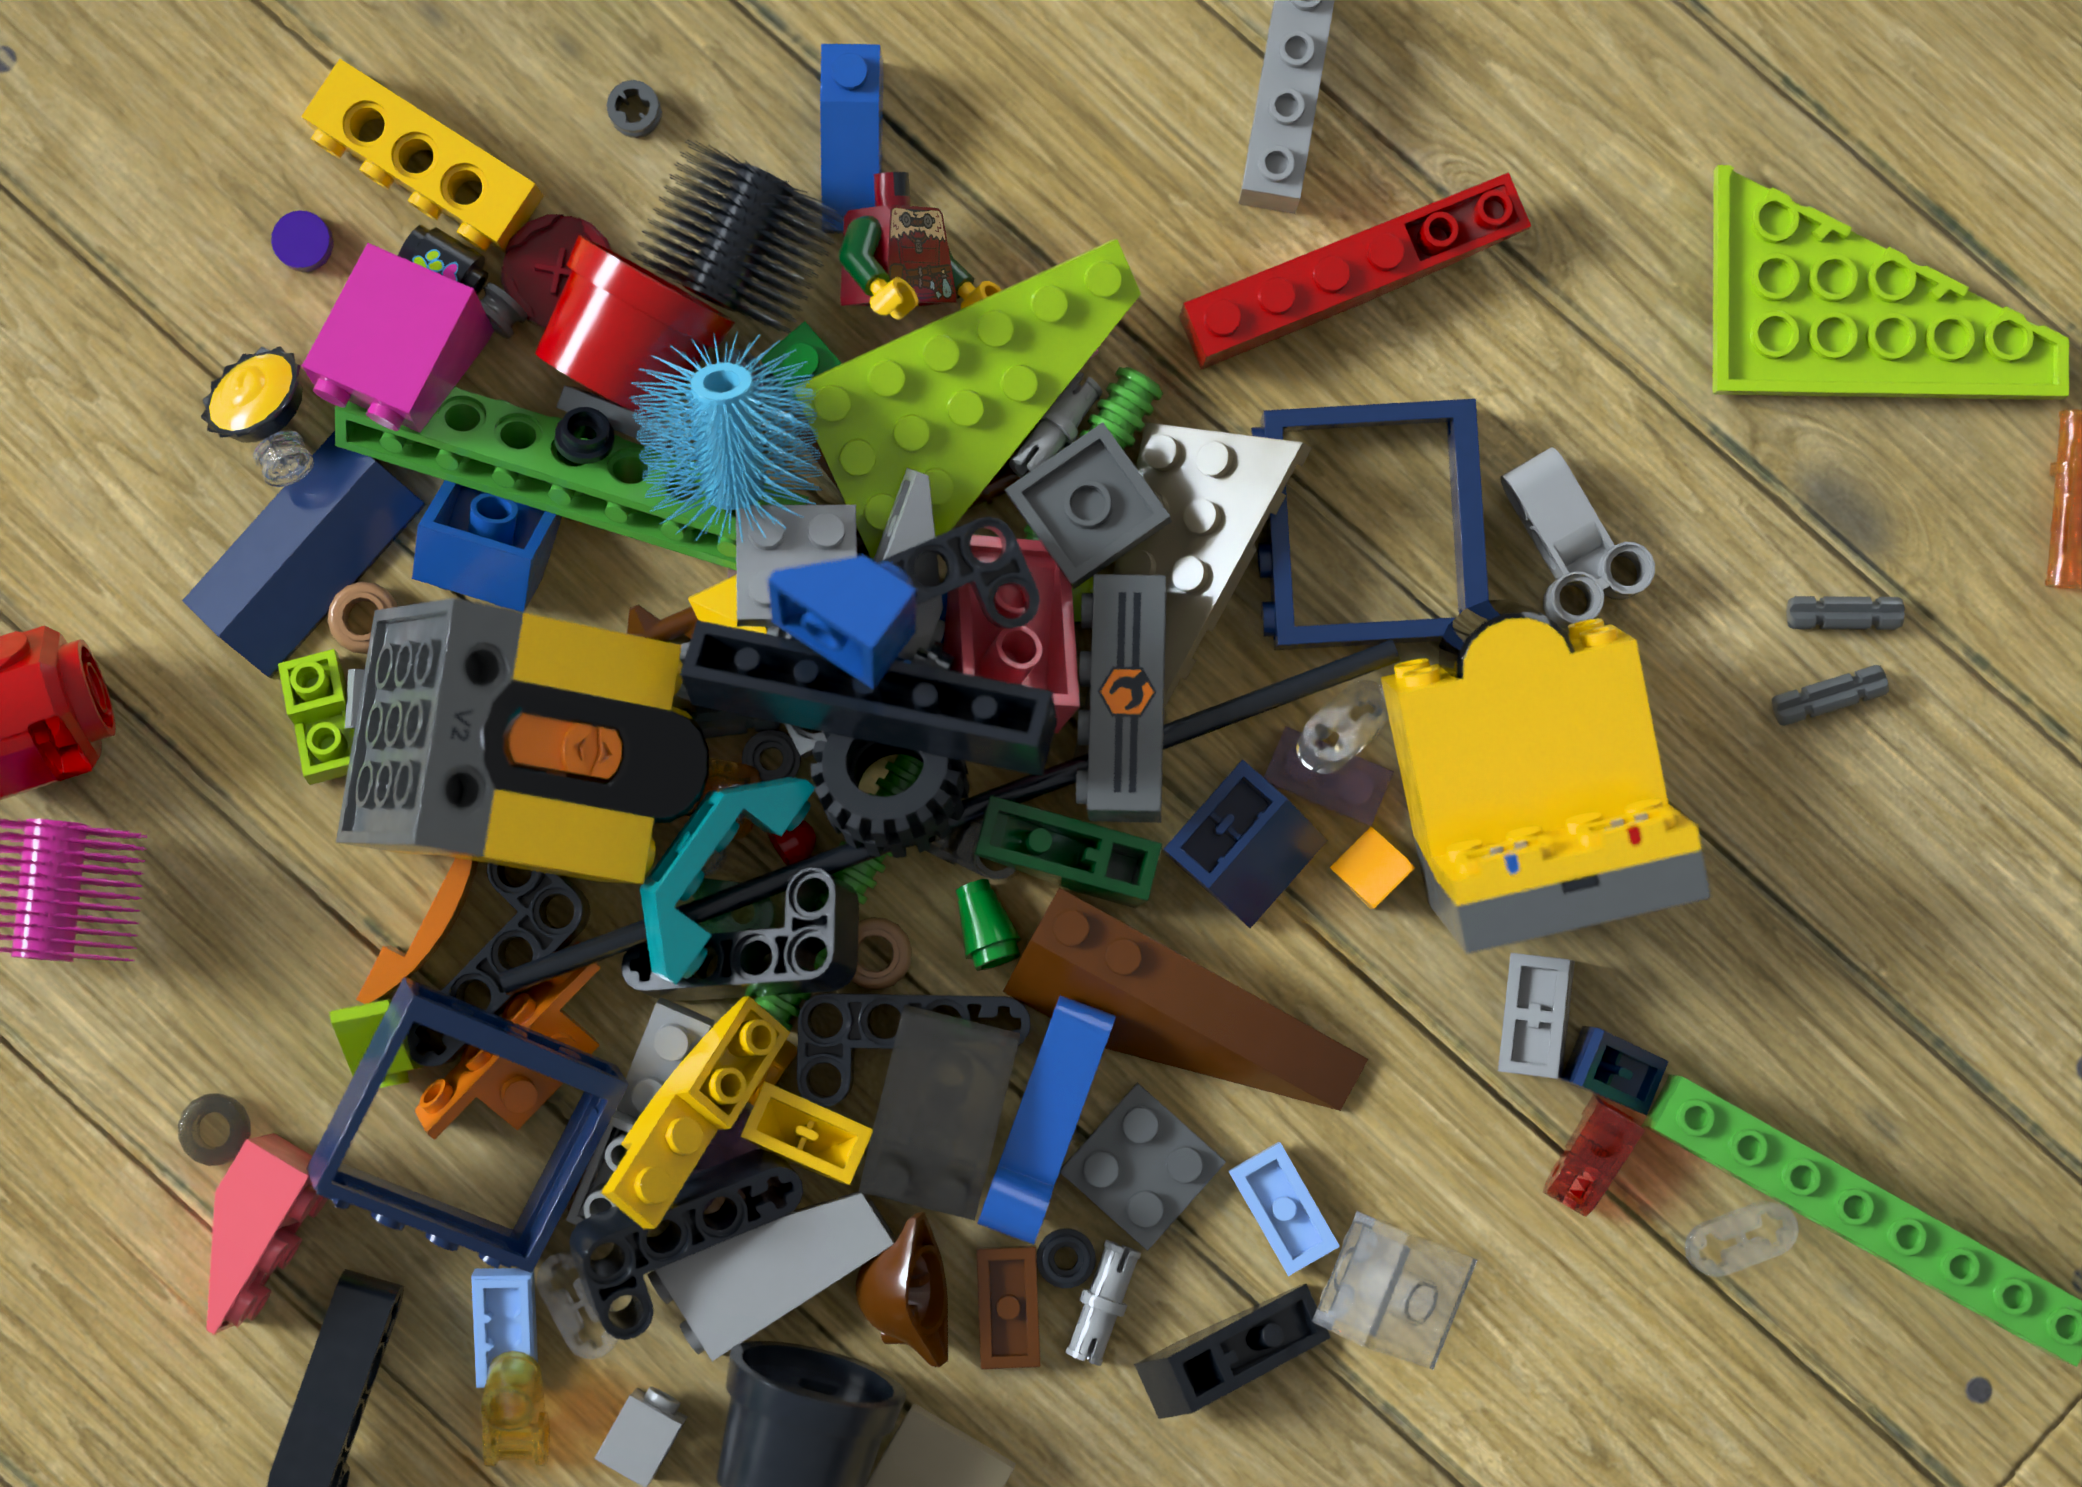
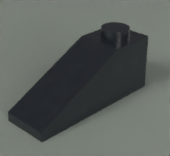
(1230, 1353)

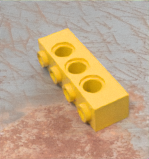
(353, 98)

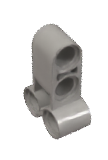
(1570, 536)

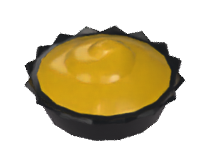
(254, 396)

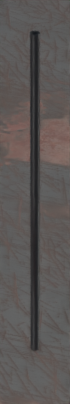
(975, 806)

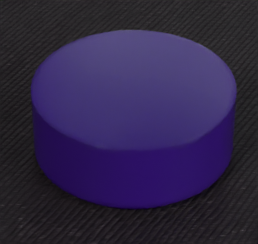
(302, 241)

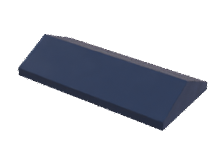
(301, 553)

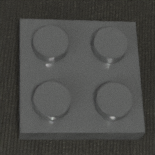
(1088, 505)
(1142, 1166)

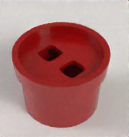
(620, 317)

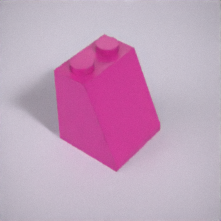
(397, 340)

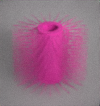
(52, 890)

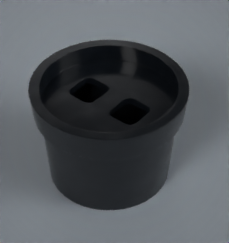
(803, 1417)

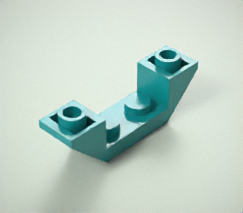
(672, 938)

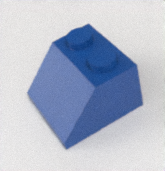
(484, 546)
(847, 612)

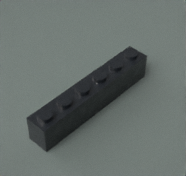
(907, 709)

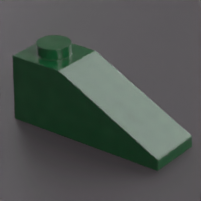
(1069, 852)

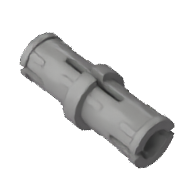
(1057, 425)
(1103, 1302)

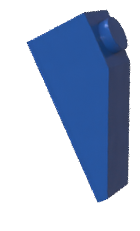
(850, 127)

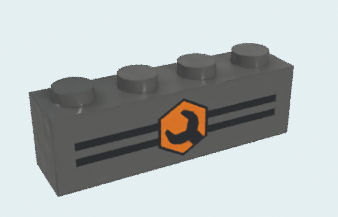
(1125, 698)

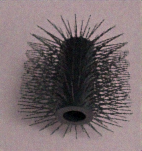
(738, 236)

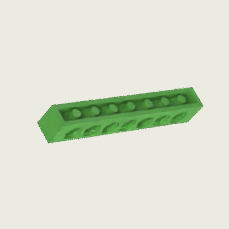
(515, 457)
(1869, 1217)

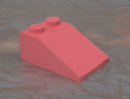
(1030, 655)

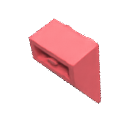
(256, 1225)

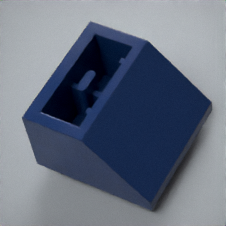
(1245, 844)

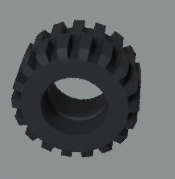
(892, 820)

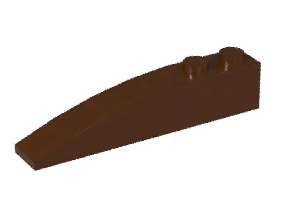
(1176, 1008)

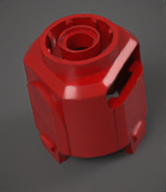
(49, 710)

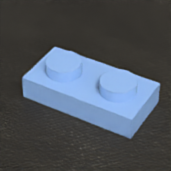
(1283, 1208)

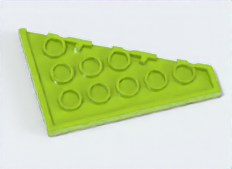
(1836, 315)
(963, 388)

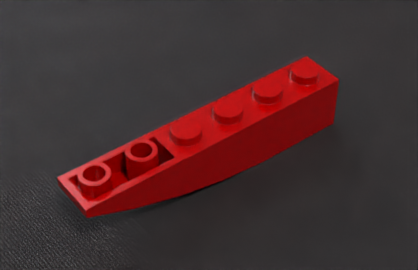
(1351, 271)

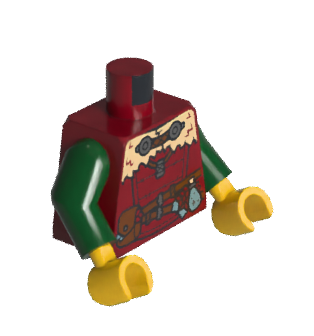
(901, 256)

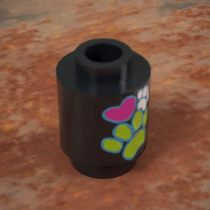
(445, 256)

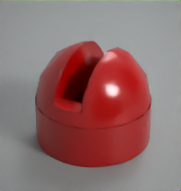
(794, 844)

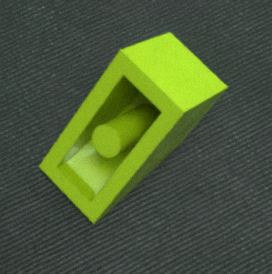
(355, 1030)

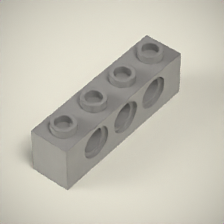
(1286, 104)

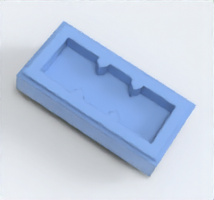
(502, 1315)

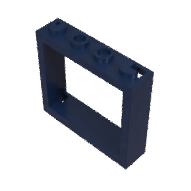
(1467, 515)
(443, 1223)

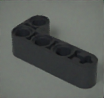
(965, 568)
(528, 923)
(791, 947)
(857, 1032)
(687, 1233)
(337, 1383)

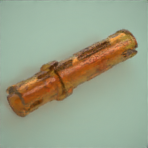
(2063, 562)

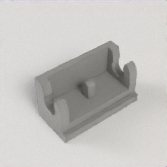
(1536, 1015)

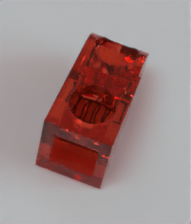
(1593, 1156)

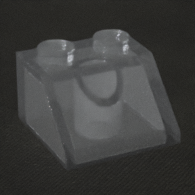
(1394, 1291)

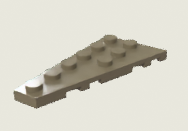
(1218, 501)

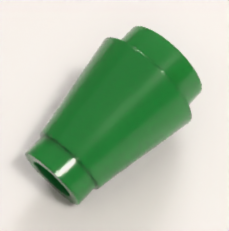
(985, 926)

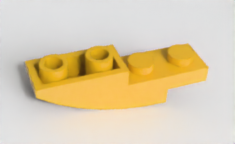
(689, 1109)

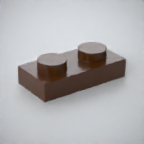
(1008, 1307)

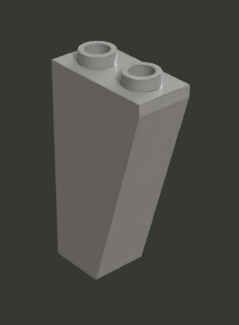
(770, 1270)

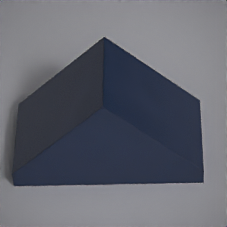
(1614, 1069)

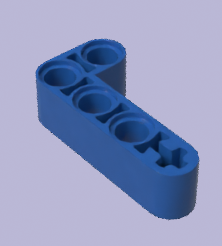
(1046, 1120)

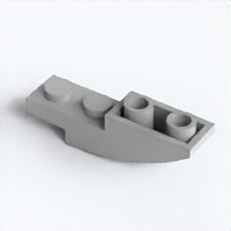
(664, 1045)

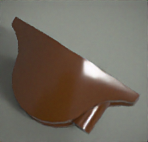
(907, 1292)

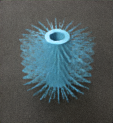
(727, 436)

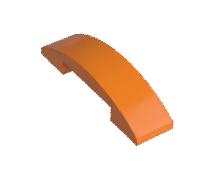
(395, 964)

